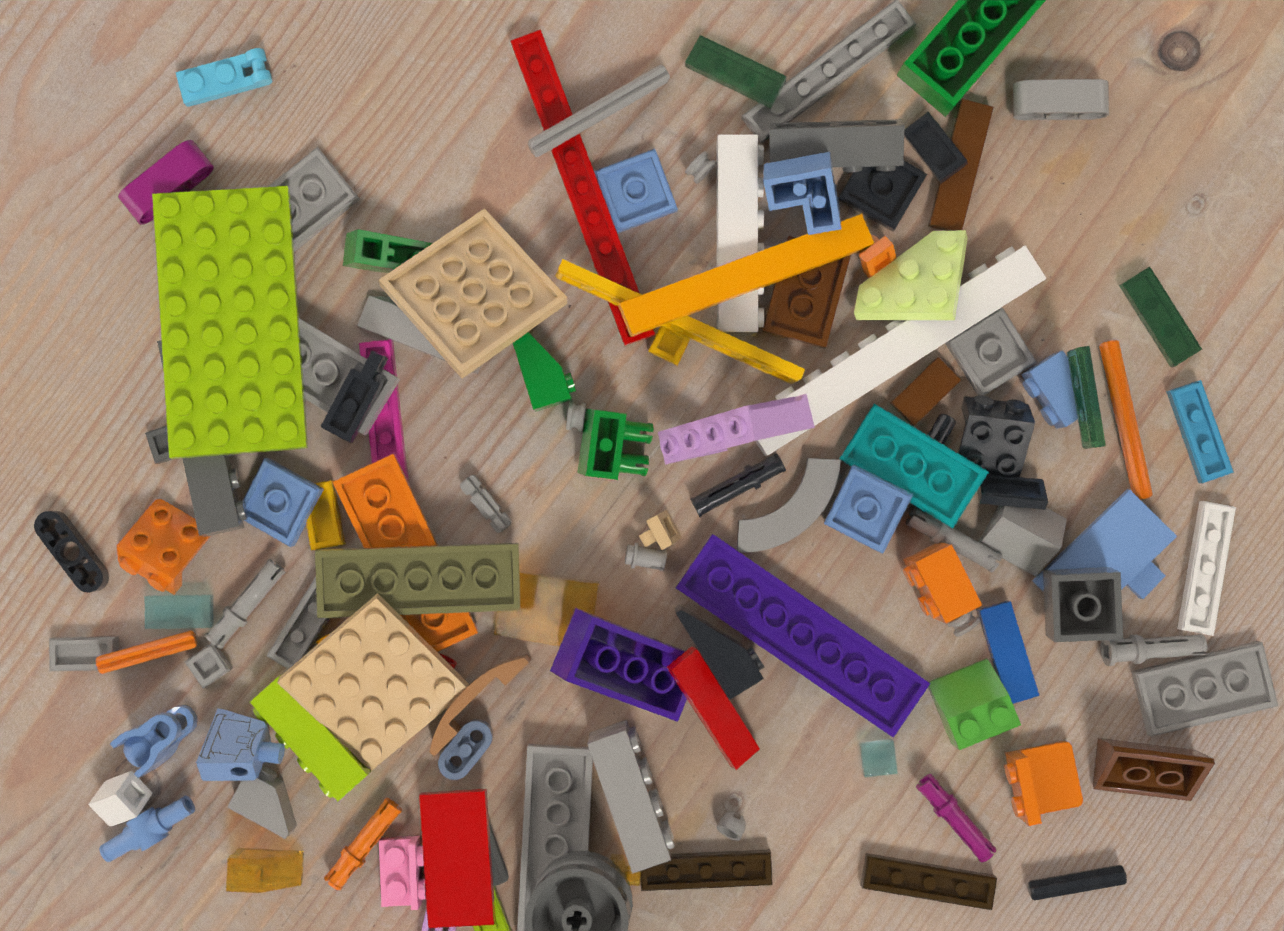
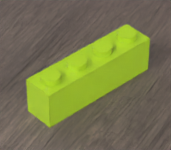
(312, 742)

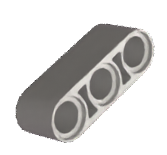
(1061, 99)

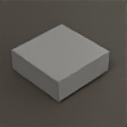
(208, 665)

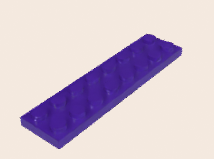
(802, 635)

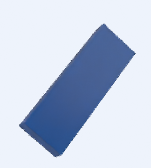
(1008, 651)

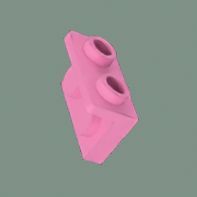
(401, 871)

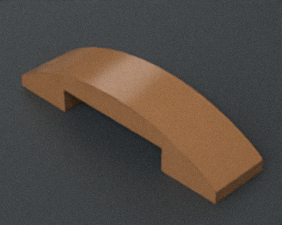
(448, 726)

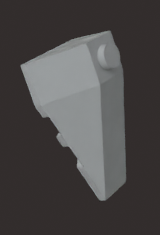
(388, 320)

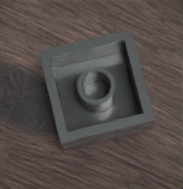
(1083, 604)

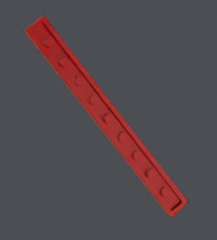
(576, 172)

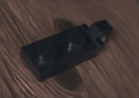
(356, 398)

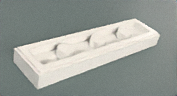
(1206, 568)

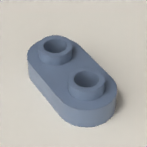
(466, 748)

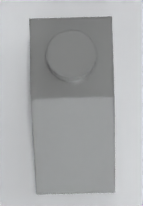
(265, 803)

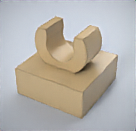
(661, 530)

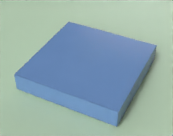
(636, 191)
(280, 501)
(868, 509)

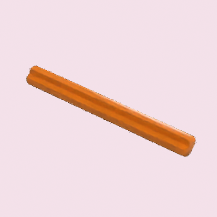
(1125, 419)

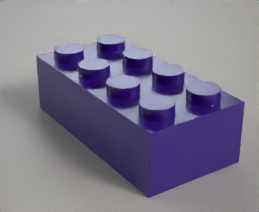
(620, 664)

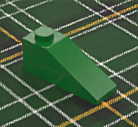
(379, 251)
(542, 374)

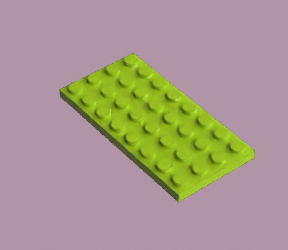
(229, 322)

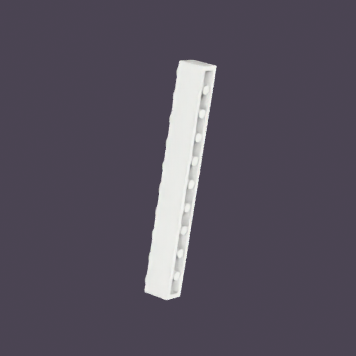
(910, 340)

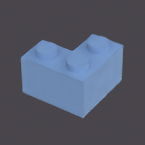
(807, 183)

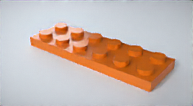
(390, 516)

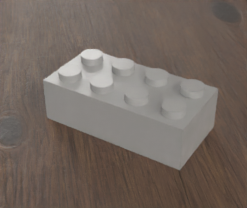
(629, 795)

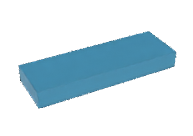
(1199, 432)

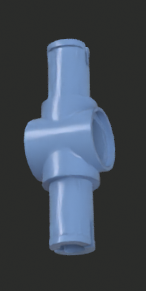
(147, 829)

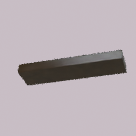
(710, 871)
(928, 881)

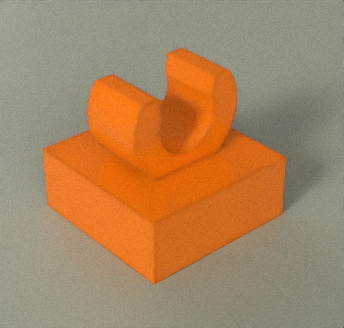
(877, 255)

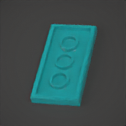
(915, 462)

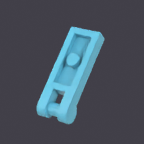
(223, 78)

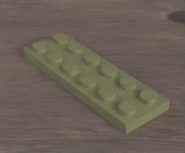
(419, 578)

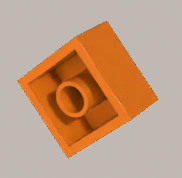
(941, 582)

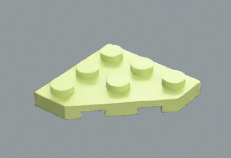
(918, 283)

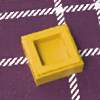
(669, 345)

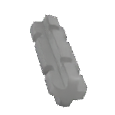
(485, 503)

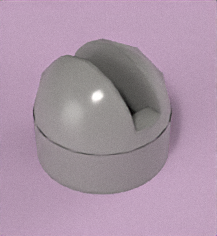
(731, 826)

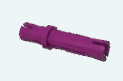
(947, 808)

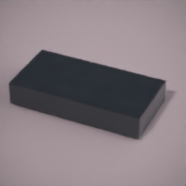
(934, 147)
(1013, 492)

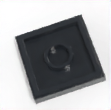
(883, 194)

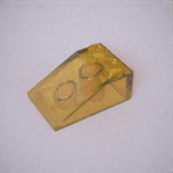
(546, 607)

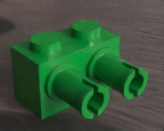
(603, 442)

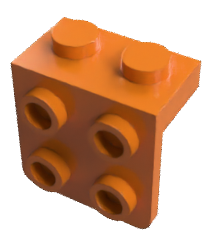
(160, 546)
(1043, 780)

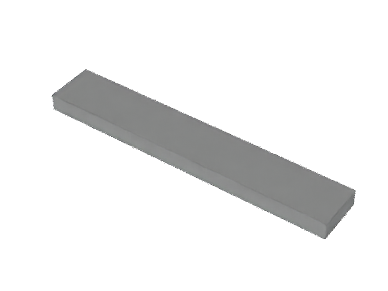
(832, 69)

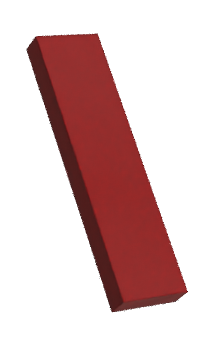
(713, 707)

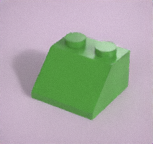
(973, 704)

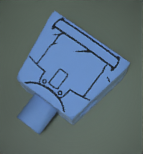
(236, 748)

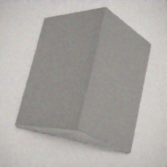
(1025, 536)

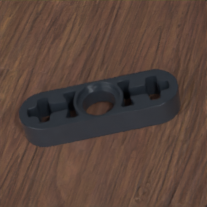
(78, 575)

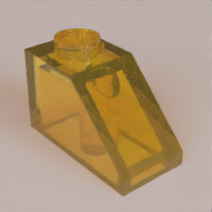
(264, 870)

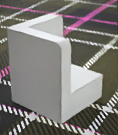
(120, 798)

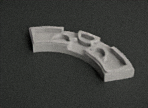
(796, 514)

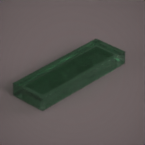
(735, 71)
(1160, 317)
(1086, 397)

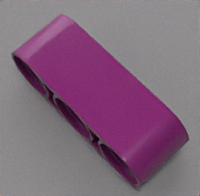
(175, 172)

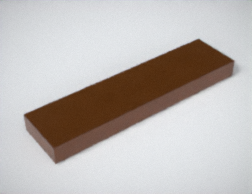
(955, 193)

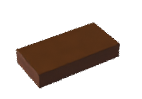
(925, 391)

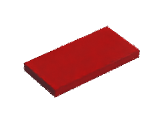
(457, 858)

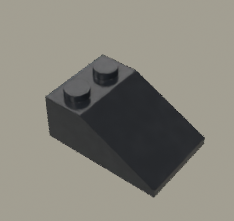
(726, 657)

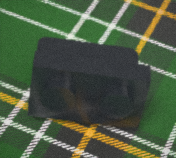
(996, 434)

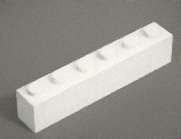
(739, 224)

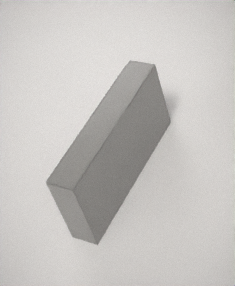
(79, 652)

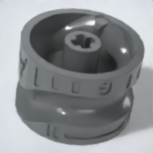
(580, 895)

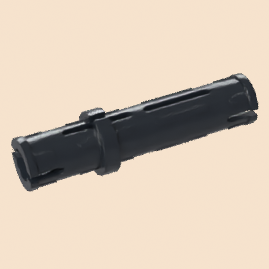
(738, 484)

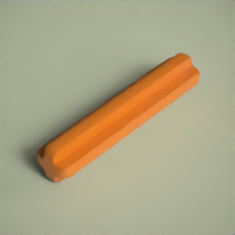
(146, 652)

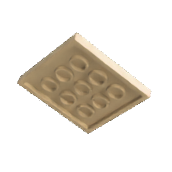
(473, 292)
(373, 682)

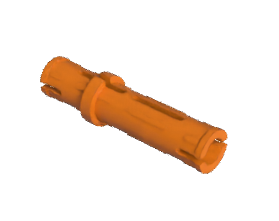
(354, 854)

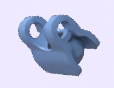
(156, 739)

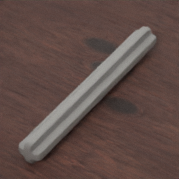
(598, 111)

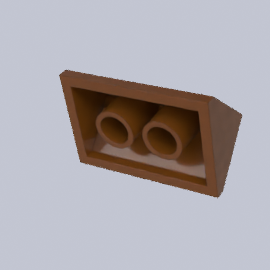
(1149, 769)

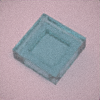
(878, 758)

